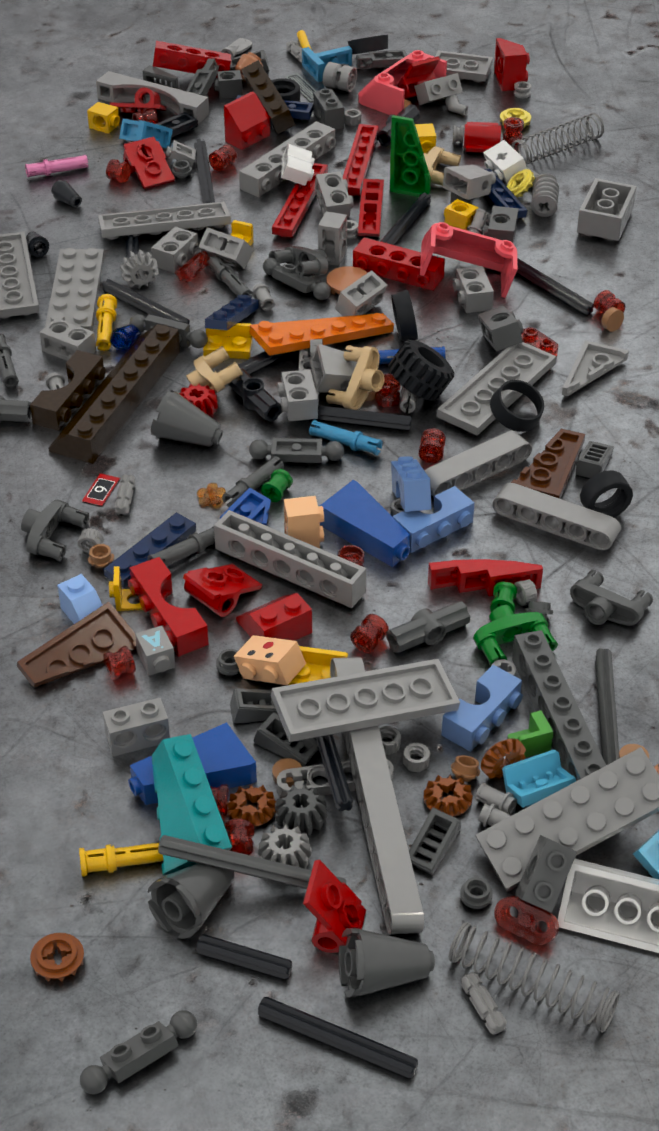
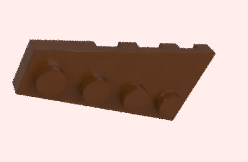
(554, 465)
(78, 646)

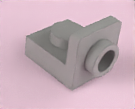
(180, 152)

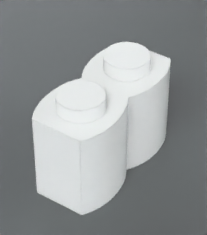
(297, 165)

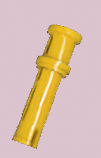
(106, 316)
(112, 858)

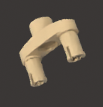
(437, 156)
(205, 374)
(363, 380)

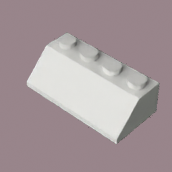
(611, 905)

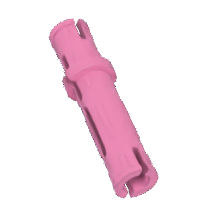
(53, 166)

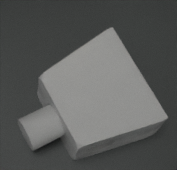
(468, 181)
(331, 369)

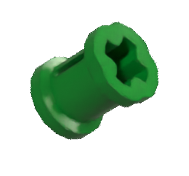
(276, 486)
(504, 594)

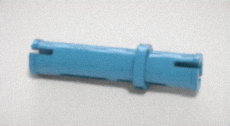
(355, 440)

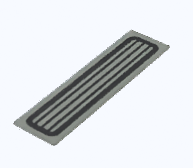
(305, 88)

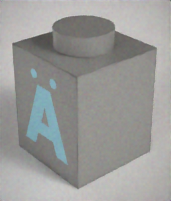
(155, 650)

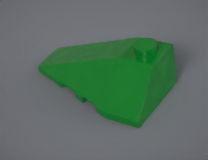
(407, 161)

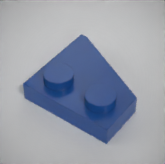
(251, 505)

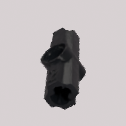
(384, 134)
(256, 397)

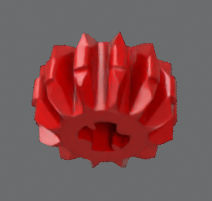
(201, 397)

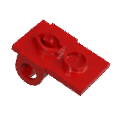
(416, 74)
(140, 102)
(481, 136)
(148, 161)
(219, 584)
(334, 908)

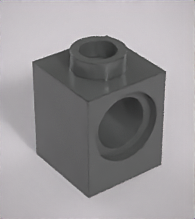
(228, 84)

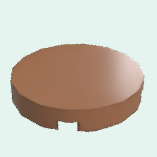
(343, 277)

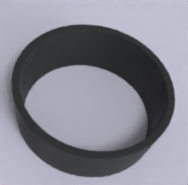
(369, 44)
(404, 316)
(511, 420)

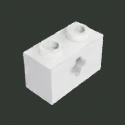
(504, 161)

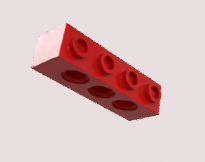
(187, 58)
(397, 263)

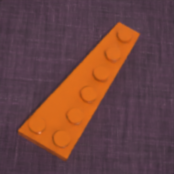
(296, 335)

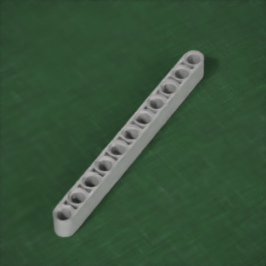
(381, 821)

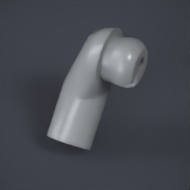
(453, 105)

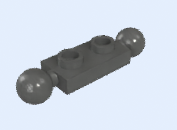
(304, 283)
(196, 338)
(297, 450)
(138, 1052)

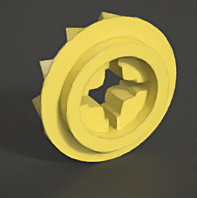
(516, 112)
(523, 178)

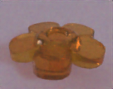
(211, 494)

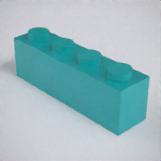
(185, 799)

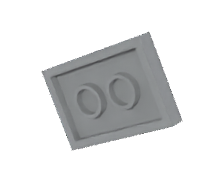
(467, 65)

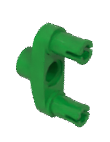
(504, 626)

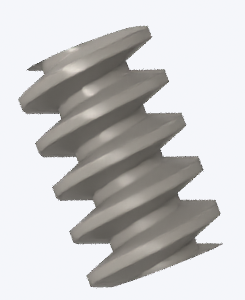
(545, 195)

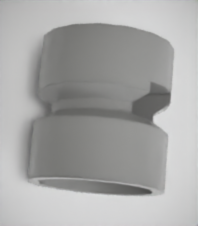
(339, 76)

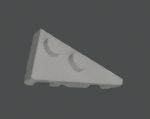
(592, 363)

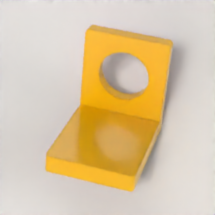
(121, 595)

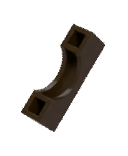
(276, 108)
(56, 406)

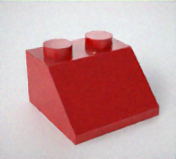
(510, 64)
(246, 121)
(280, 619)

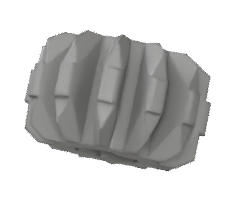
(139, 269)
(286, 847)

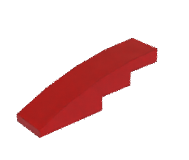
(371, 207)
(481, 574)

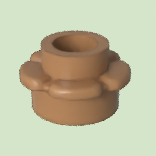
(100, 556)
(465, 767)

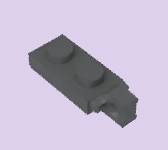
(379, 59)
(204, 78)

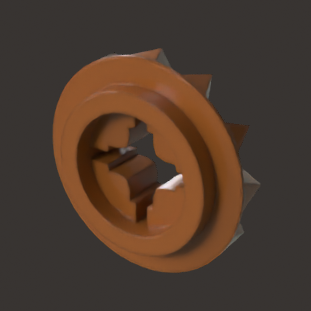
(494, 758)
(450, 805)
(239, 809)
(43, 955)

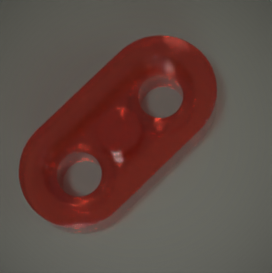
(196, 263)
(539, 340)
(527, 921)

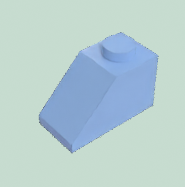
(78, 598)

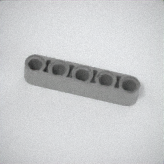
(479, 462)
(556, 516)

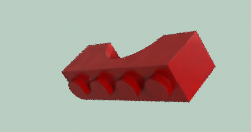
(182, 625)

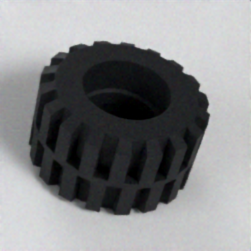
(421, 370)

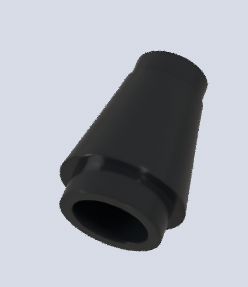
(65, 193)
(37, 244)

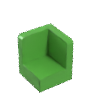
(538, 736)

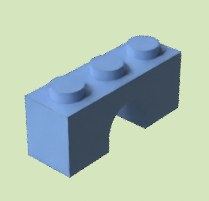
(411, 484)
(451, 512)
(471, 724)

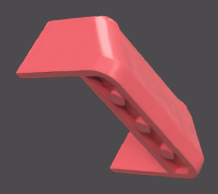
(382, 90)
(470, 248)

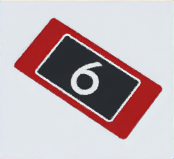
(101, 489)

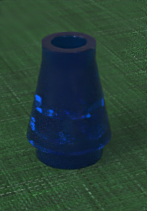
(124, 336)

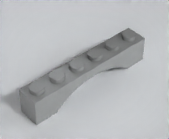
(122, 88)

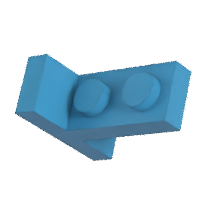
(316, 62)
(138, 130)

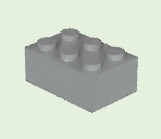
(606, 209)

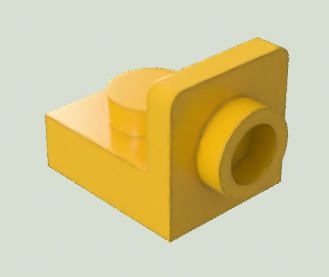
(243, 231)

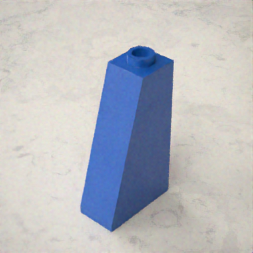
(366, 524)
(222, 758)

